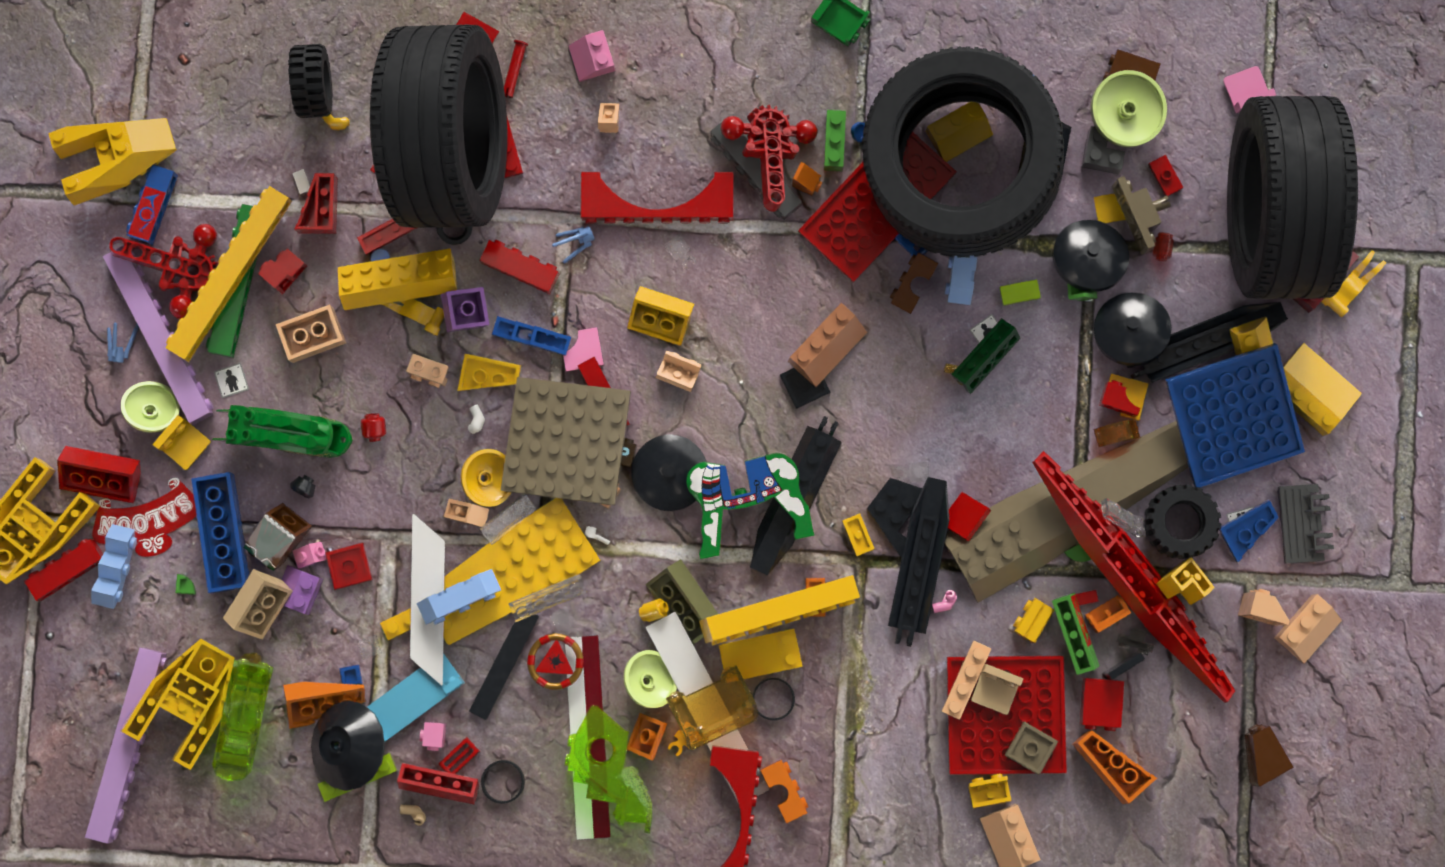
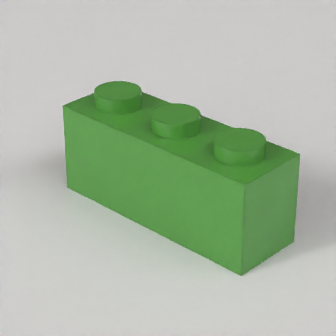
(834, 140)

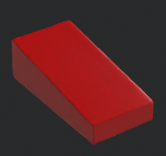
(1087, 597)

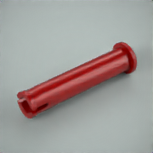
(514, 67)

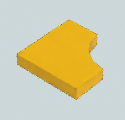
(1135, 392)

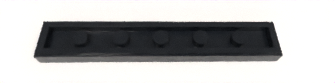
(502, 667)

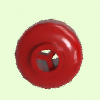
(373, 427)

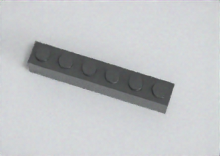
(752, 169)

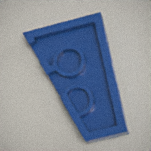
(1245, 530)

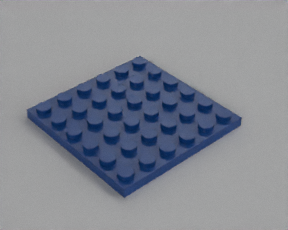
(1235, 415)

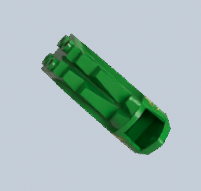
(286, 431)

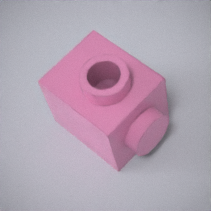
(433, 735)

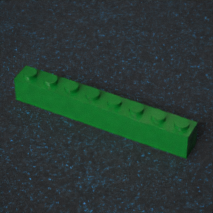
(228, 324)

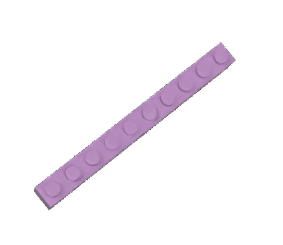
(156, 332)
(123, 753)

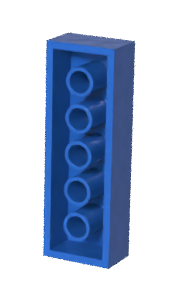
(220, 532)

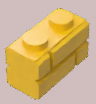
(1033, 619)

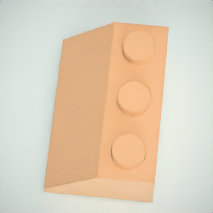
(1263, 608)
(1308, 628)
(1010, 837)

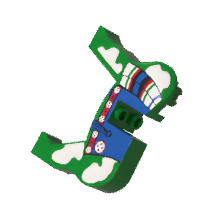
(767, 477)

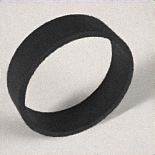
(793, 695)
(483, 785)

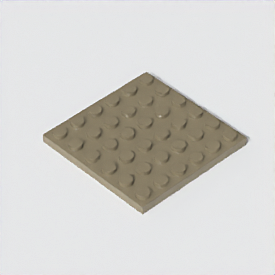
(566, 441)

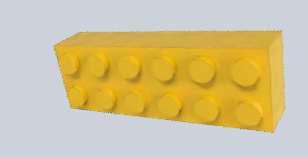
(397, 279)

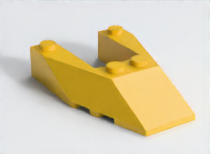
(122, 150)
(26, 531)
(191, 690)

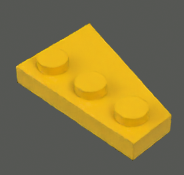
(486, 372)

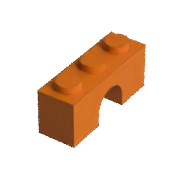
(793, 806)

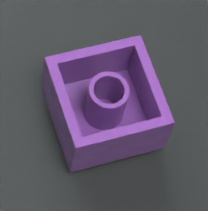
(465, 309)

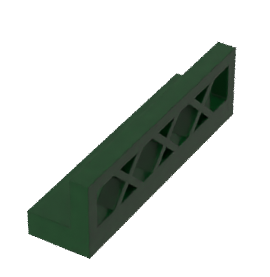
(986, 355)

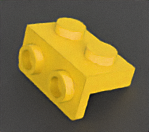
(989, 791)

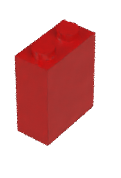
(1101, 703)

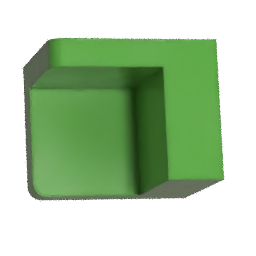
(1080, 295)

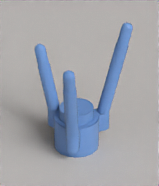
(583, 235)
(115, 353)

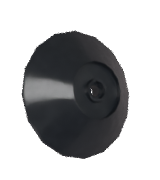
(360, 745)

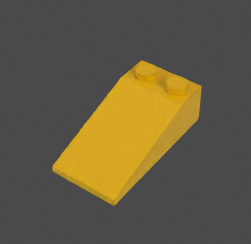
(762, 654)

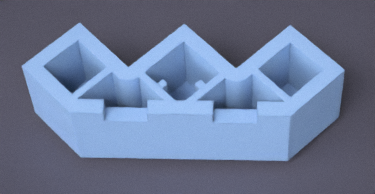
(961, 281)
(113, 566)
(459, 597)

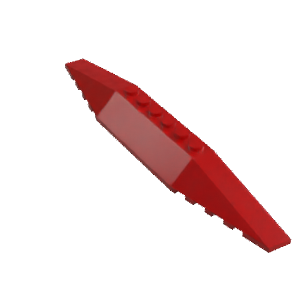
(1132, 577)

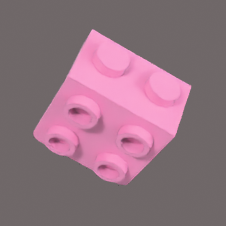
(1246, 85)

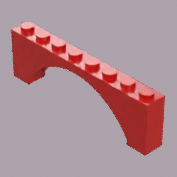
(602, 204)
(740, 770)

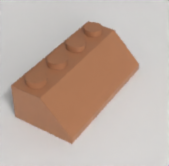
(828, 345)

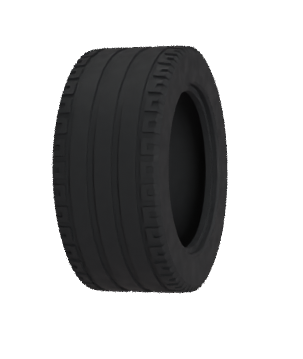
(948, 79)
(438, 126)
(1292, 197)

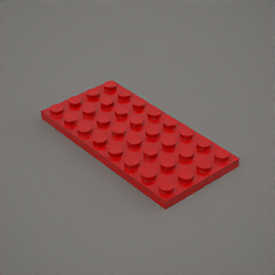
(850, 224)

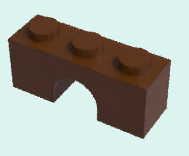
(904, 296)

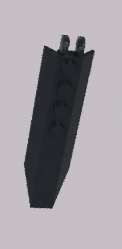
(1208, 340)
(776, 529)
(920, 561)

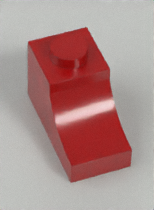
(1115, 398)

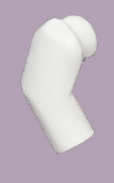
(478, 420)

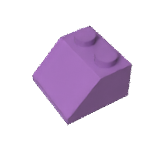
(304, 588)

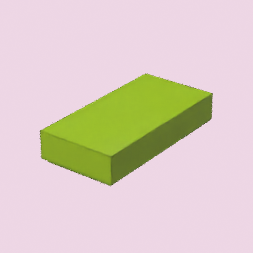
(1020, 292)

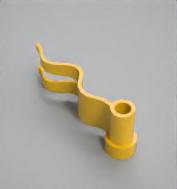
(1352, 286)
(420, 313)

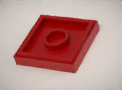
(966, 516)
(348, 566)

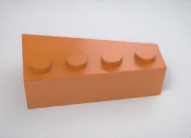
(1115, 769)

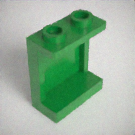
(841, 20)

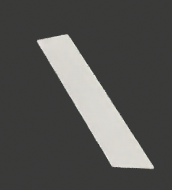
(426, 580)

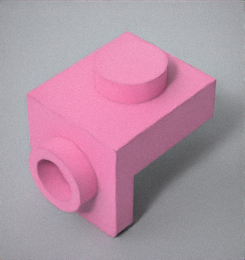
(309, 555)

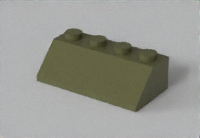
(684, 597)

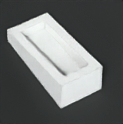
(301, 182)

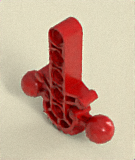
(778, 139)
(204, 236)

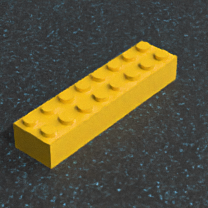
(779, 609)

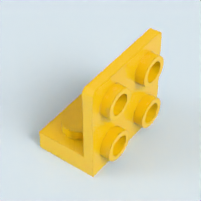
(182, 442)

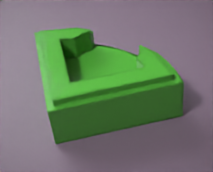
(1077, 554)
(184, 585)

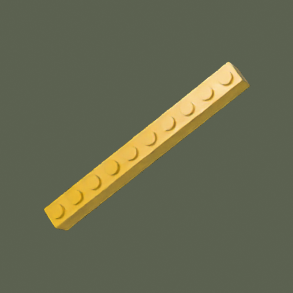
(228, 274)

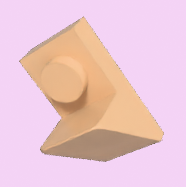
(608, 117)

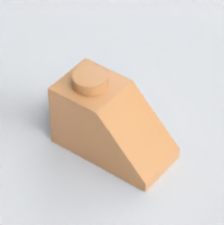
(466, 512)

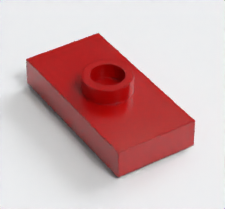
(1165, 176)

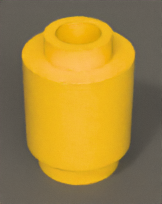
(653, 610)

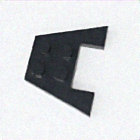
(892, 509)

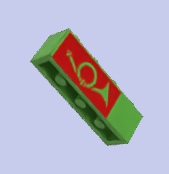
(1075, 633)

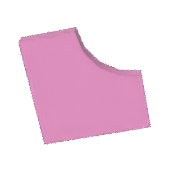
(585, 348)

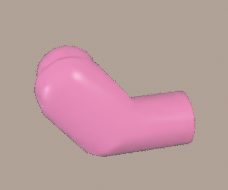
(947, 602)

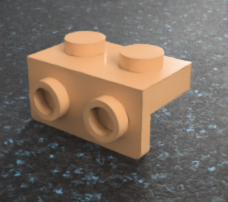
(427, 369)
(678, 371)

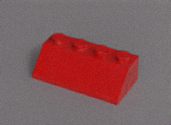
(98, 474)

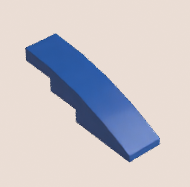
(531, 335)

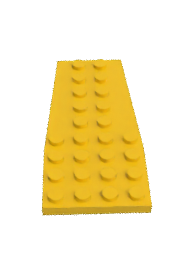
(525, 560)

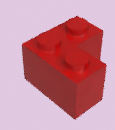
(282, 271)

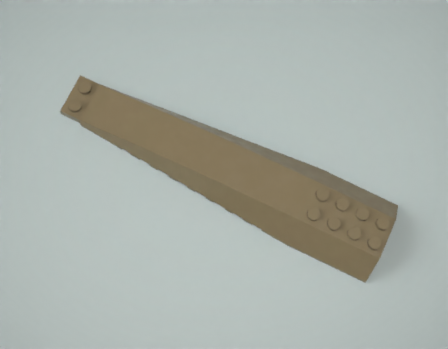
(1029, 527)

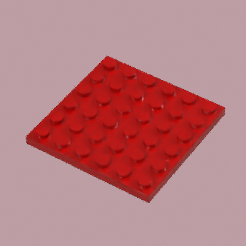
(983, 735)

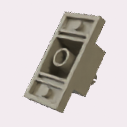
(1139, 212)

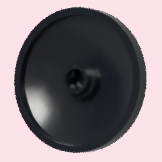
(1090, 255)
(1132, 329)
(662, 471)

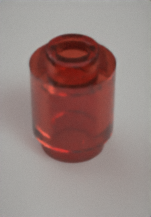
(1163, 246)

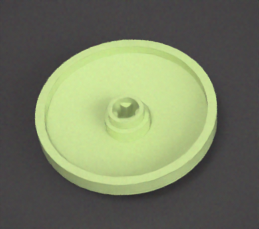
(1128, 108)

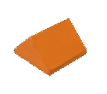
(646, 736)

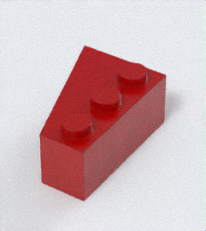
(320, 207)

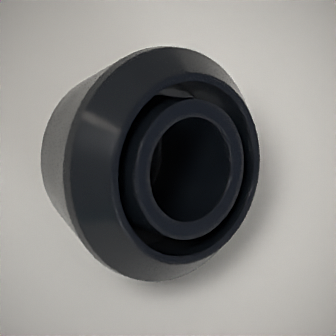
(303, 486)

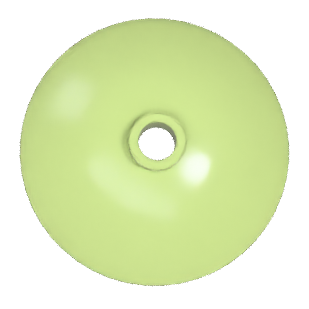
(149, 398)
(659, 685)

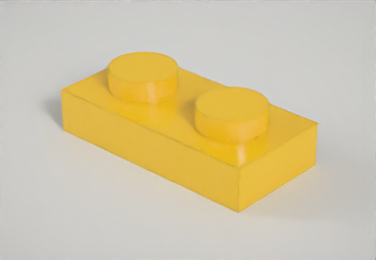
(858, 534)
(397, 624)

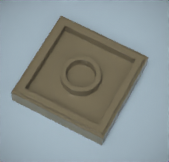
(1031, 748)

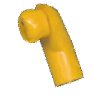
(337, 123)

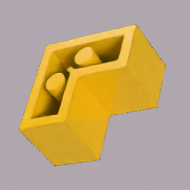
(1187, 580)

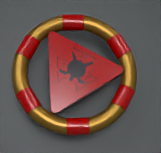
(555, 661)

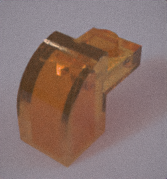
(1116, 433)

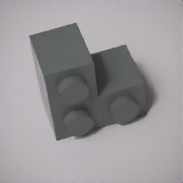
(1098, 156)

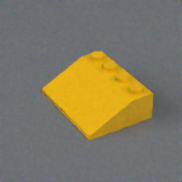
(1318, 390)

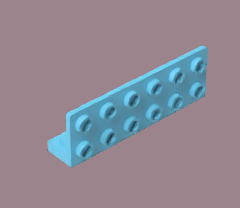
(413, 698)

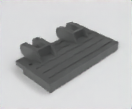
(1299, 523)

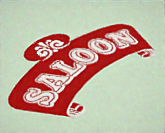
(150, 519)

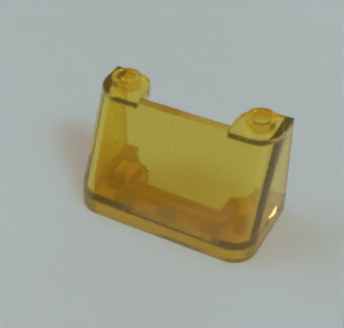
(713, 709)

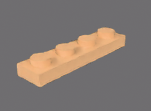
(966, 680)

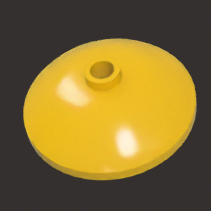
(491, 465)

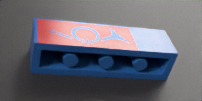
(152, 205)

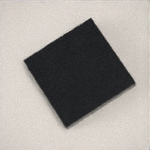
(801, 390)
(1123, 666)

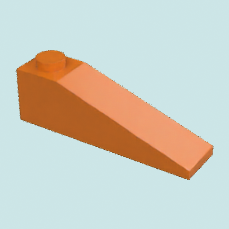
(310, 700)

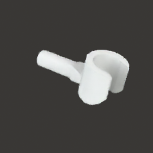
(590, 532)

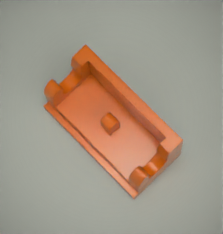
(1107, 614)

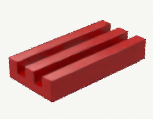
(471, 746)

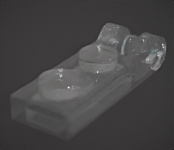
(1123, 518)

